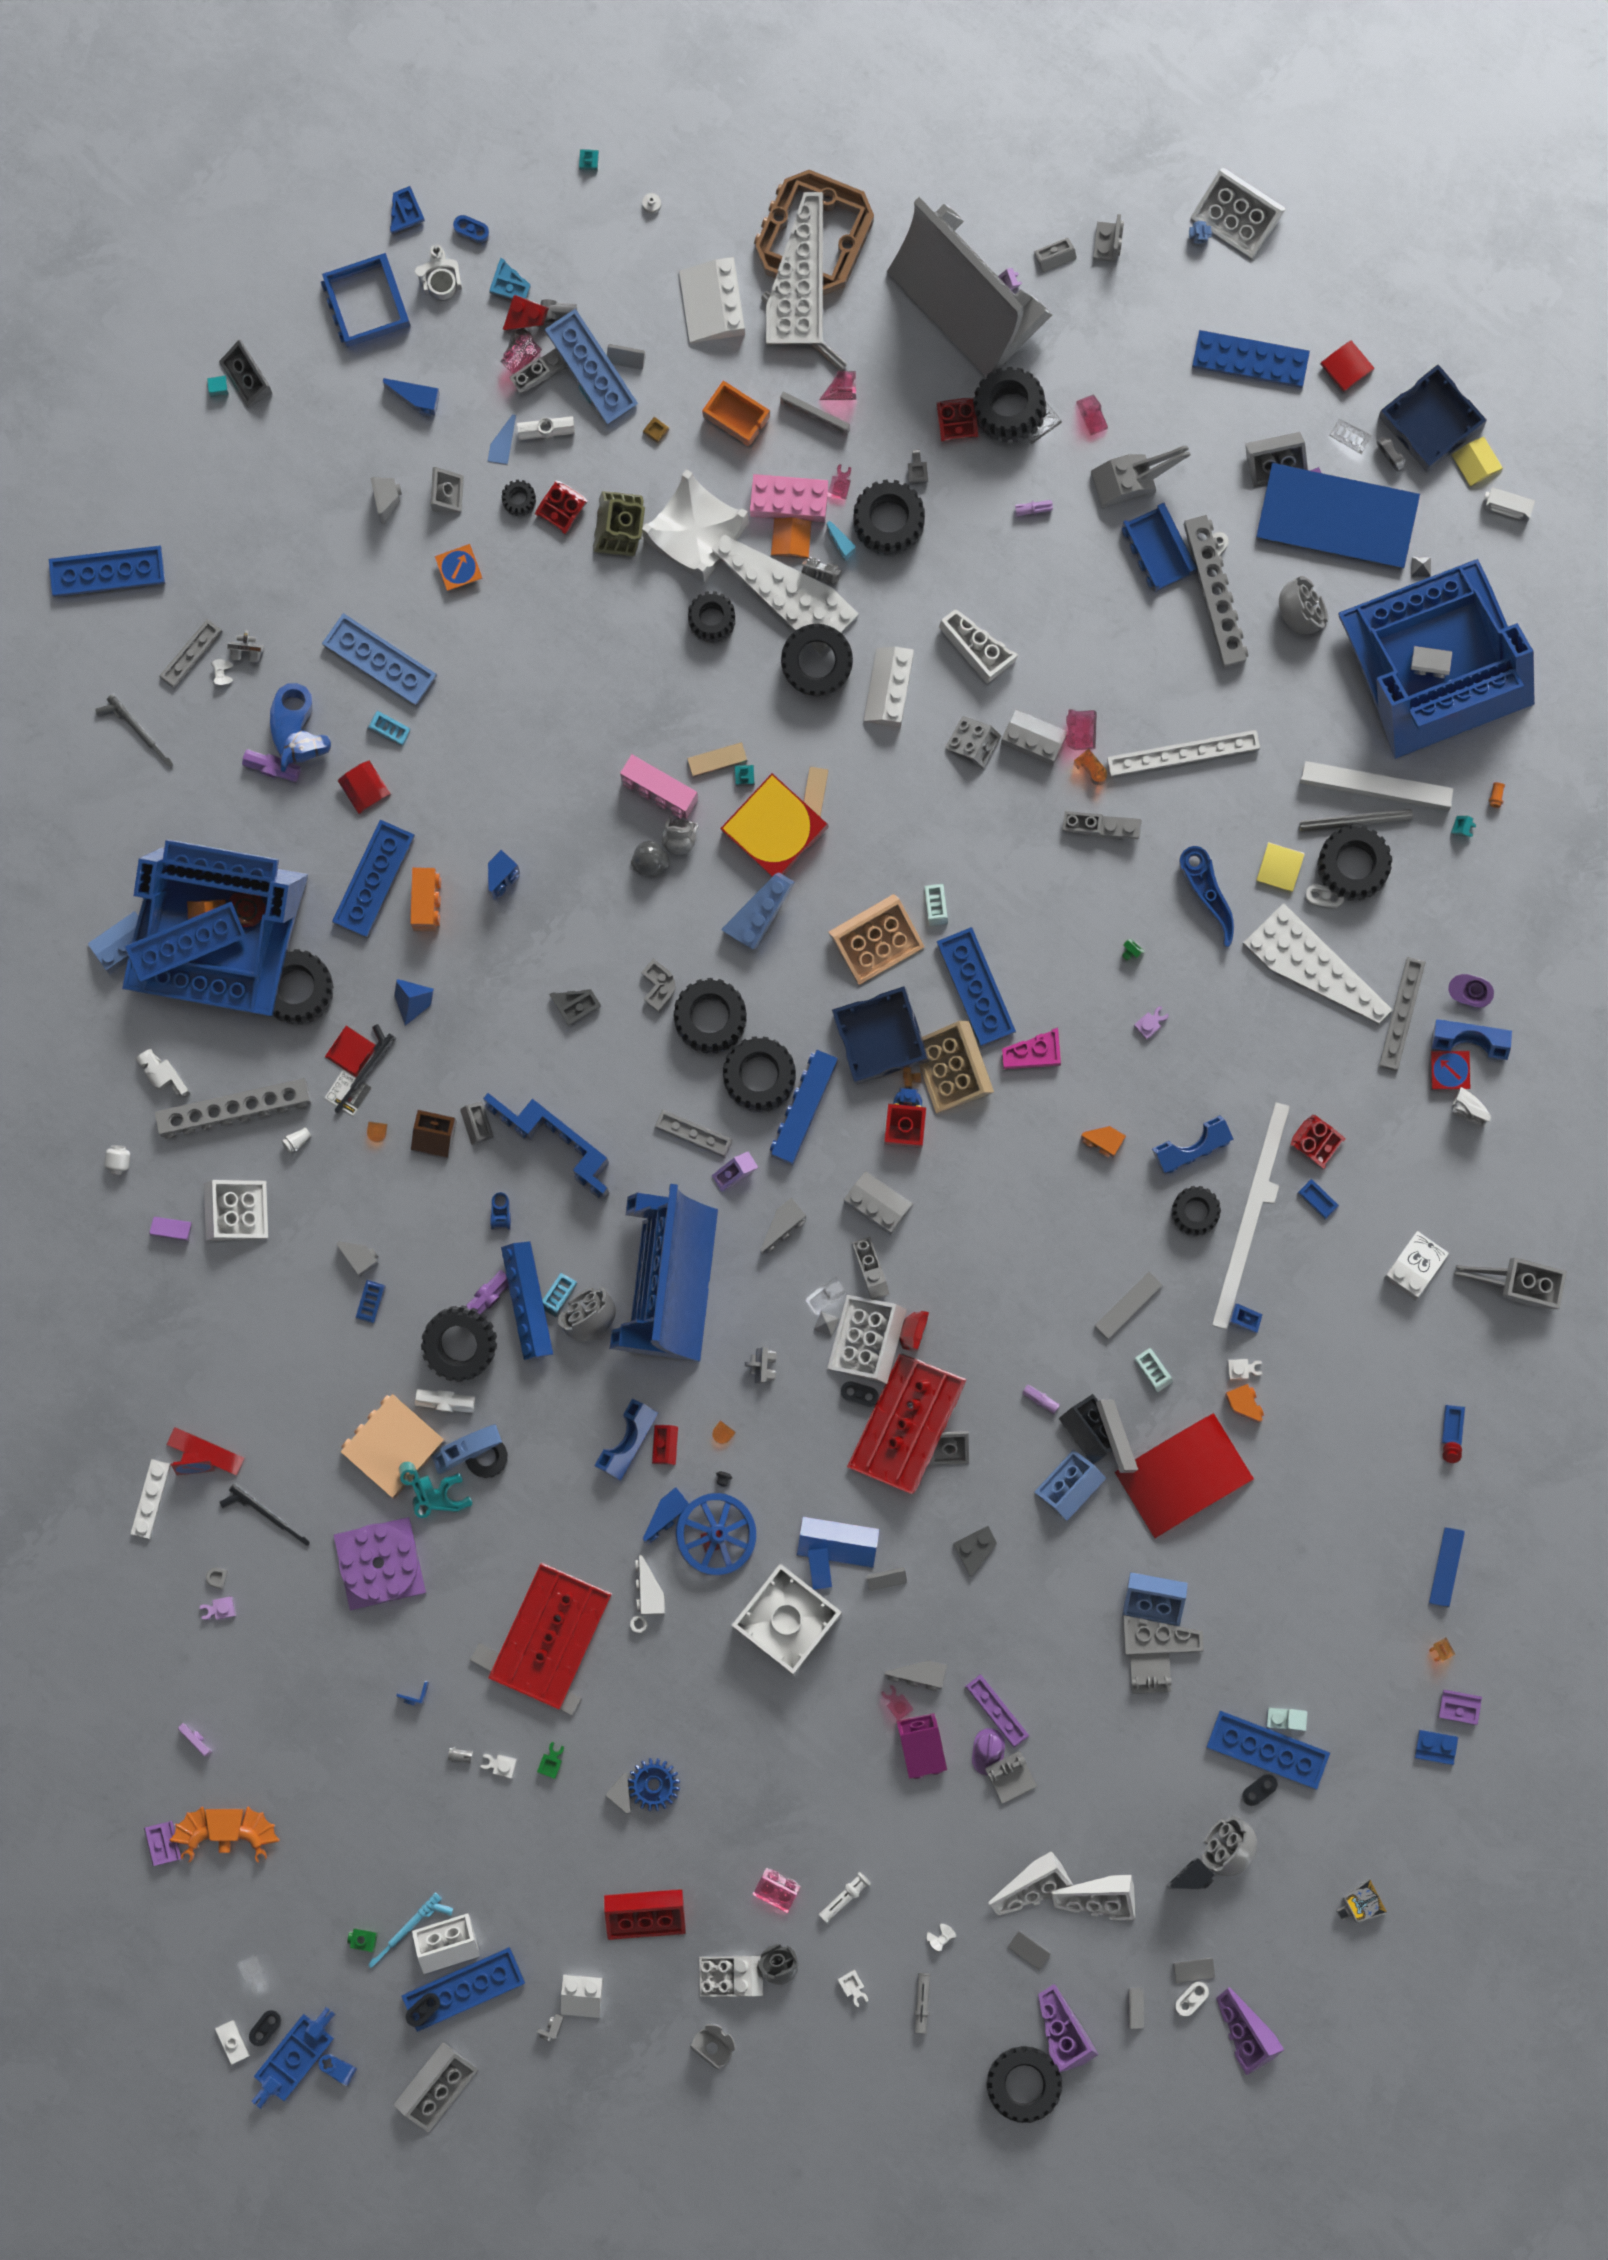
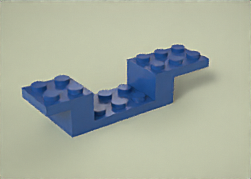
(531, 1120)

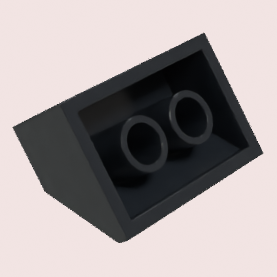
(1087, 1429)
(1193, 1876)

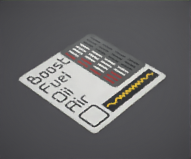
(340, 1089)

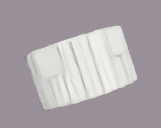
(635, 1619)

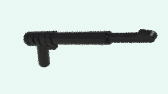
(380, 1049)
(245, 1499)

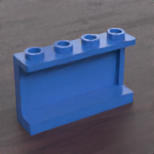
(1159, 548)

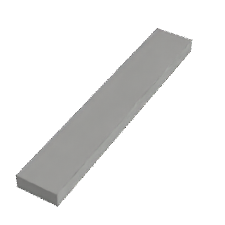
(1402, 1014)
(487, 1657)

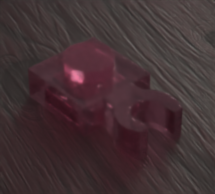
(840, 485)
(898, 1705)

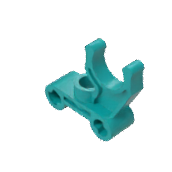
(428, 1496)

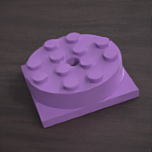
(398, 1576)

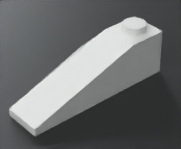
(1032, 1885)
(1105, 1896)

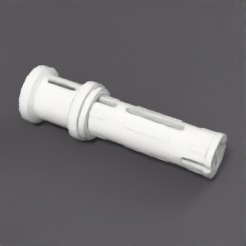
(852, 1890)

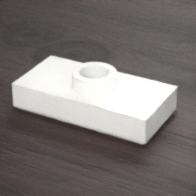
(232, 2042)

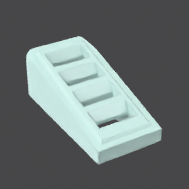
(936, 917)
(1161, 1384)

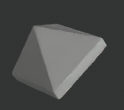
(1421, 566)
(826, 1324)

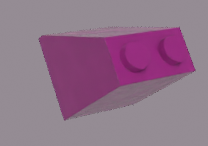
(921, 1746)

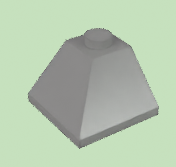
(386, 496)

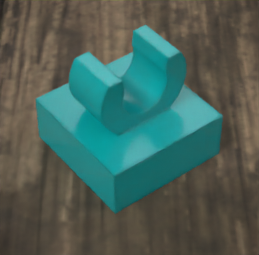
(588, 159)
(744, 775)
(1462, 826)

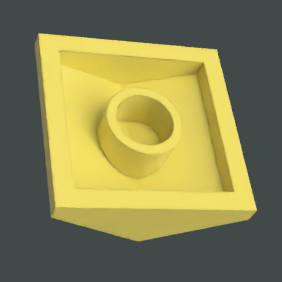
(1476, 461)

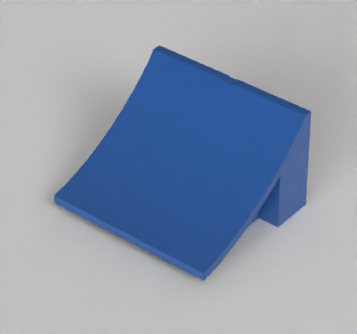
(1446, 612)
(237, 975)
(669, 1276)

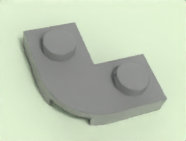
(663, 982)

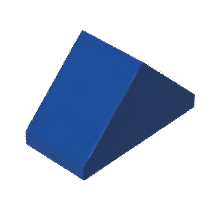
(1245, 1318)

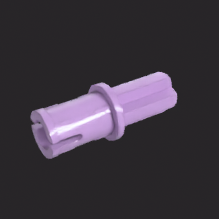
(1033, 508)
(1041, 1399)

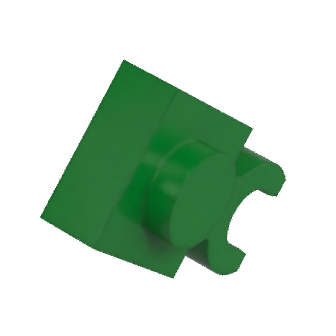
(550, 1764)

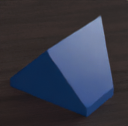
(412, 999)

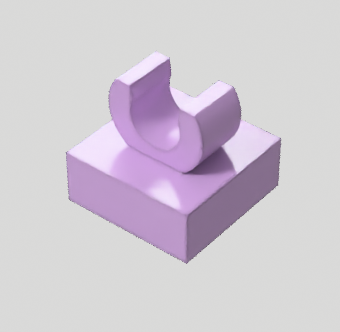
(1009, 278)

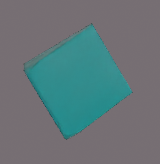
(217, 386)

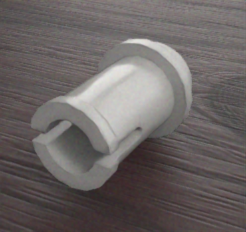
(459, 1755)

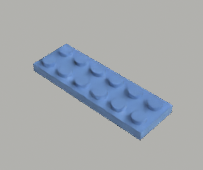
(591, 366)
(379, 659)

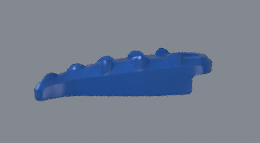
(1205, 887)

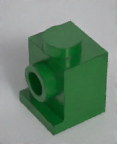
(370, 1940)

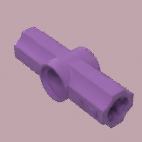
(270, 765)
(489, 1293)

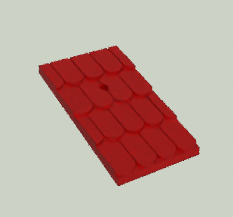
(907, 1423)
(543, 1651)

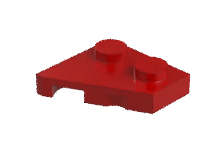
(525, 314)

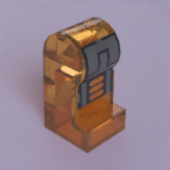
(1092, 766)

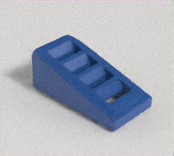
(379, 1296)

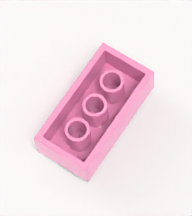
(789, 497)
(659, 787)

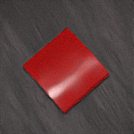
(1347, 366)

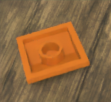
(791, 537)

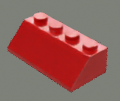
(644, 1914)

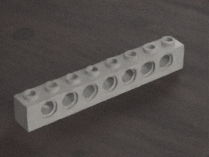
(1203, 525)
(165, 1117)

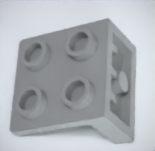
(1108, 240)
(973, 740)

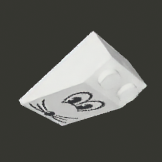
(1416, 1265)

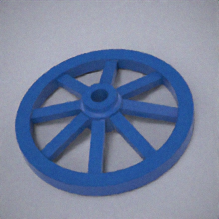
(711, 1534)

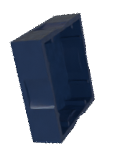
(1432, 418)
(880, 1035)

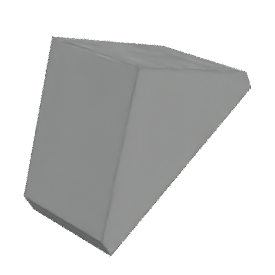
(620, 1793)

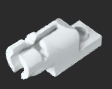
(161, 1073)

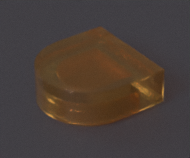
(376, 1131)
(722, 1433)

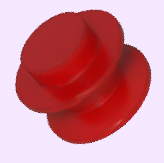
(1452, 1452)

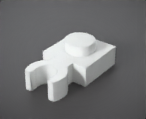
(1240, 1369)
(502, 1765)
(851, 1985)

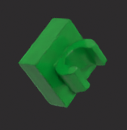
(1132, 949)

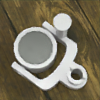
(441, 281)

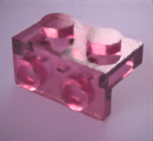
(1081, 729)

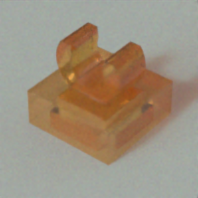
(909, 1078)
(1443, 1648)

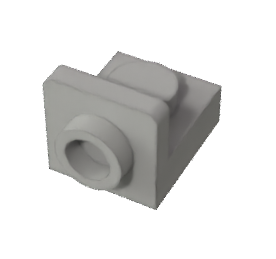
(554, 2025)

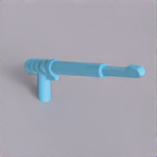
(426, 1910)

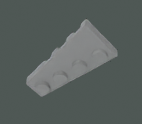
(1153, 1637)

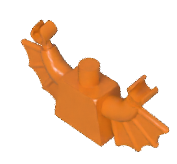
(224, 1826)

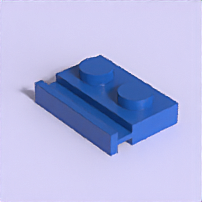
(1436, 1747)

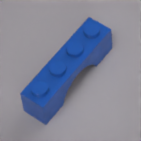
(1493, 1040)
(1214, 1135)
(638, 1422)

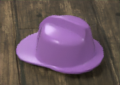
(1471, 990)
(987, 1749)

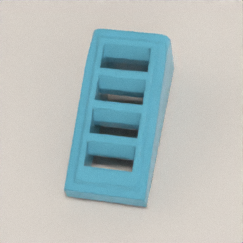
(843, 544)
(378, 730)
(554, 1311)

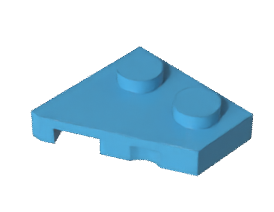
(508, 282)

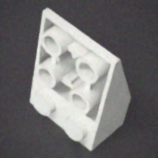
(730, 1976)

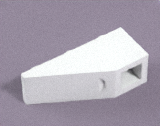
(651, 1596)

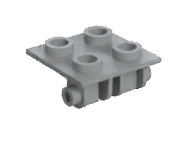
(812, 564)
(1150, 1673)
(1011, 1777)

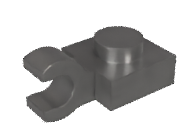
(917, 470)

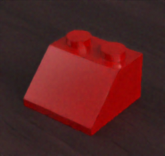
(905, 1125)

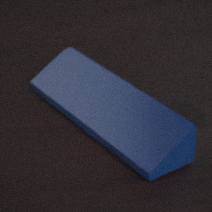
(1447, 1567)

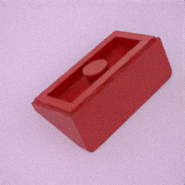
(665, 1444)

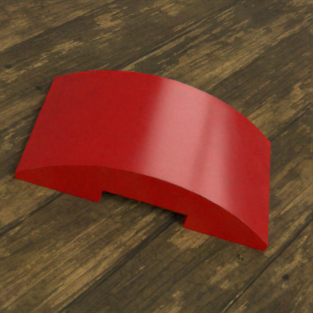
(1184, 1475)

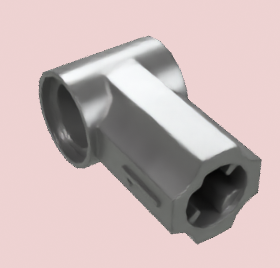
(557, 310)

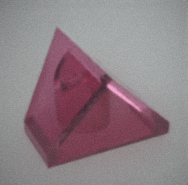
(842, 387)

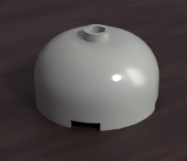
(1296, 606)
(593, 1320)
(1236, 1854)

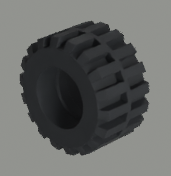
(711, 632)
(1196, 1194)

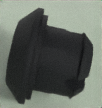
(723, 1478)

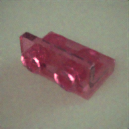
(520, 354)
(777, 1889)

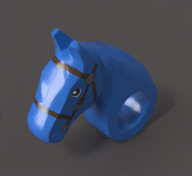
(286, 728)

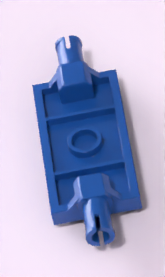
(293, 2057)

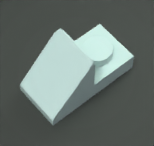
(1286, 1719)

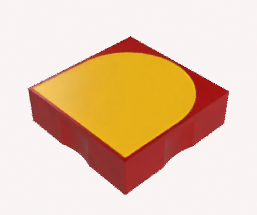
(774, 826)

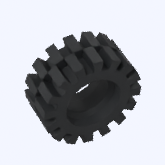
(518, 508)

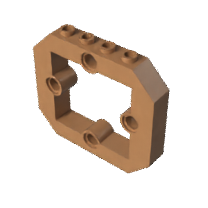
(843, 197)

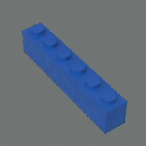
(804, 1107)
(527, 1300)

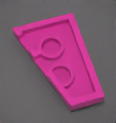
(1035, 1052)

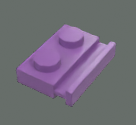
(1460, 1707)
(158, 1843)

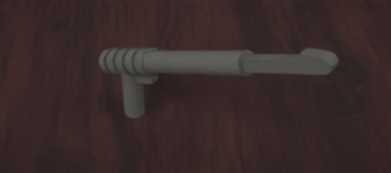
(121, 711)

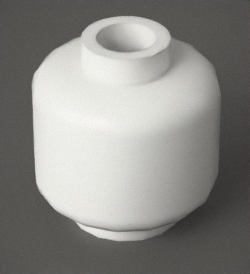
(117, 1159)

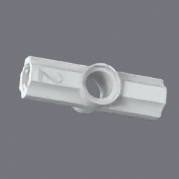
(558, 426)
(445, 1401)

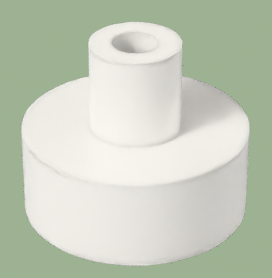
(651, 203)

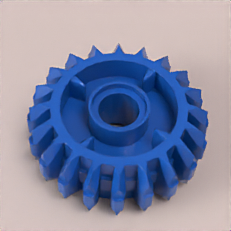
(665, 1789)

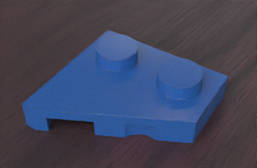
(405, 210)

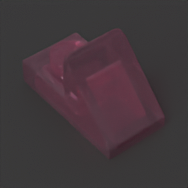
(1092, 414)

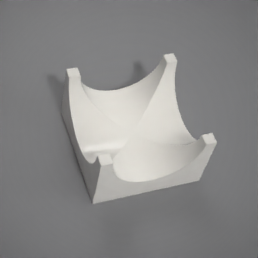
(692, 526)
(786, 1619)

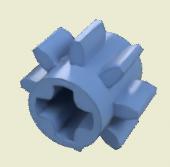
(1200, 232)

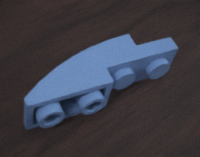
(465, 1448)

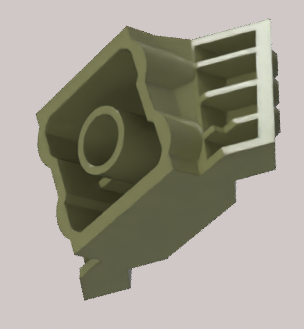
(619, 523)

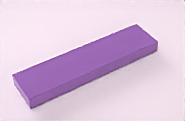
(997, 1711)

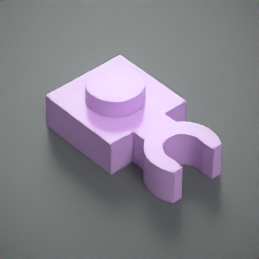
(1149, 1024)
(221, 1609)

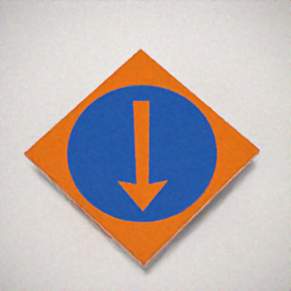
(458, 567)

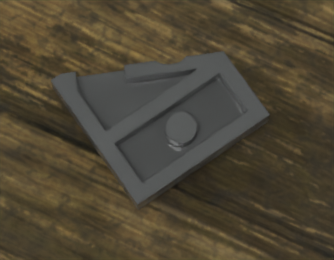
(575, 1004)
(975, 1548)

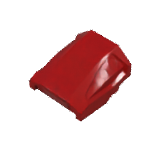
(957, 419)
(561, 506)
(363, 786)
(1317, 1140)
(913, 1330)

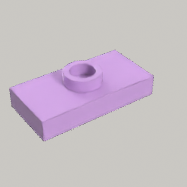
(195, 1738)

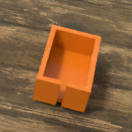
(736, 413)
(425, 899)

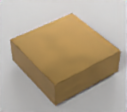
(656, 430)

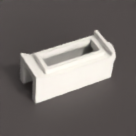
(1508, 504)

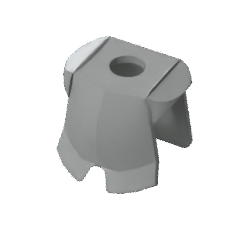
(714, 2034)

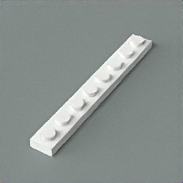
(1183, 753)

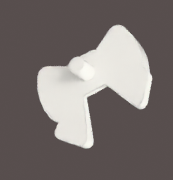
(219, 666)
(937, 1943)

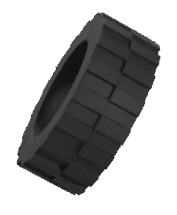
(493, 1469)

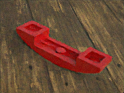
(218, 1456)

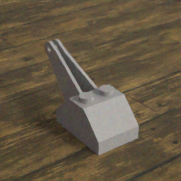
(1131, 477)
(1525, 1282)

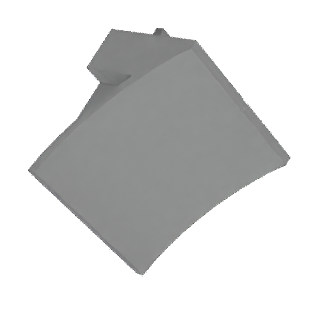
(963, 291)

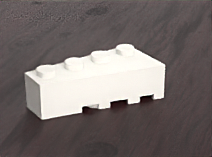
(977, 646)

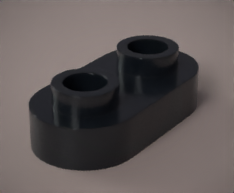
(860, 1392)
(1259, 1789)
(422, 2009)
(265, 2028)

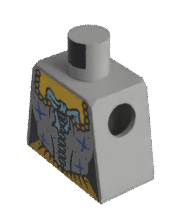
(1362, 1903)

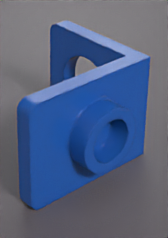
(408, 1700)

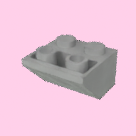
(1431, 660)

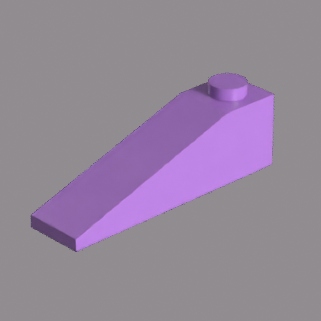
(1066, 2037)
(1252, 2037)

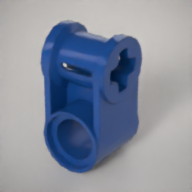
(500, 1213)
(341, 2070)

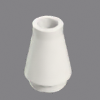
(296, 1140)

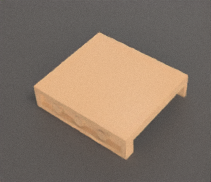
(388, 1440)

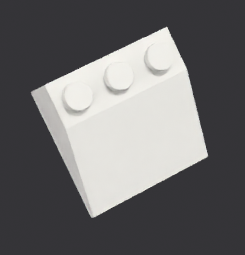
(235, 1210)

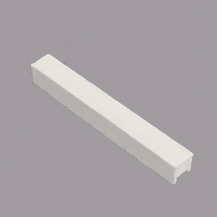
(1377, 786)

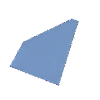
(501, 445)

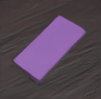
(170, 1228)

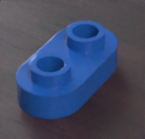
(472, 228)

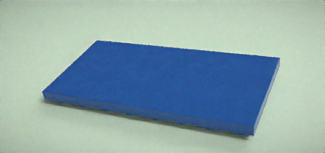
(1338, 515)

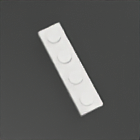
(150, 1499)

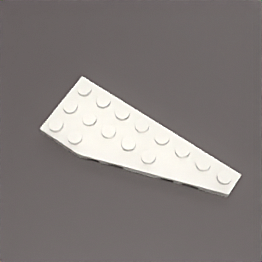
(796, 297)
(788, 592)
(1301, 956)

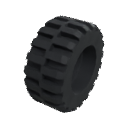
(1003, 383)
(889, 493)
(793, 671)
(1363, 839)
(320, 996)
(717, 1040)
(759, 1099)
(444, 1364)
(1024, 2111)

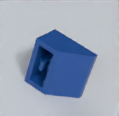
(501, 873)

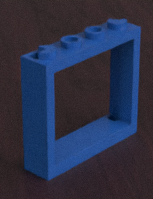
(354, 269)

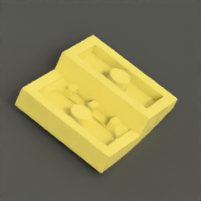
(1280, 866)

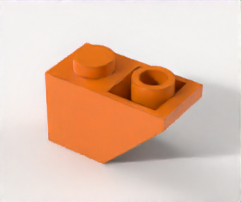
(1105, 1139)
(1243, 1403)

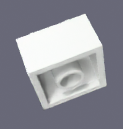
(581, 1996)

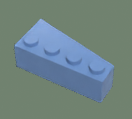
(758, 913)

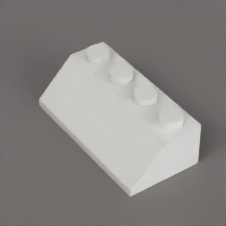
(889, 686)

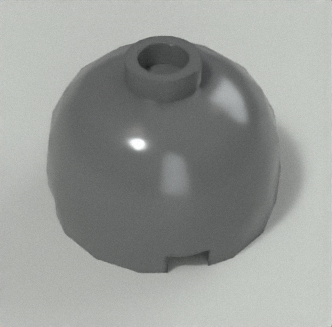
(778, 1964)

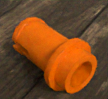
(1497, 794)

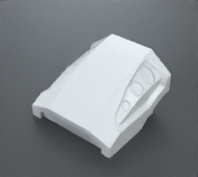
(1470, 1107)

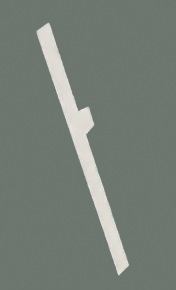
(1261, 1191)

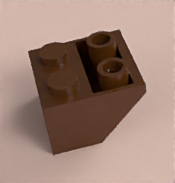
(433, 1133)

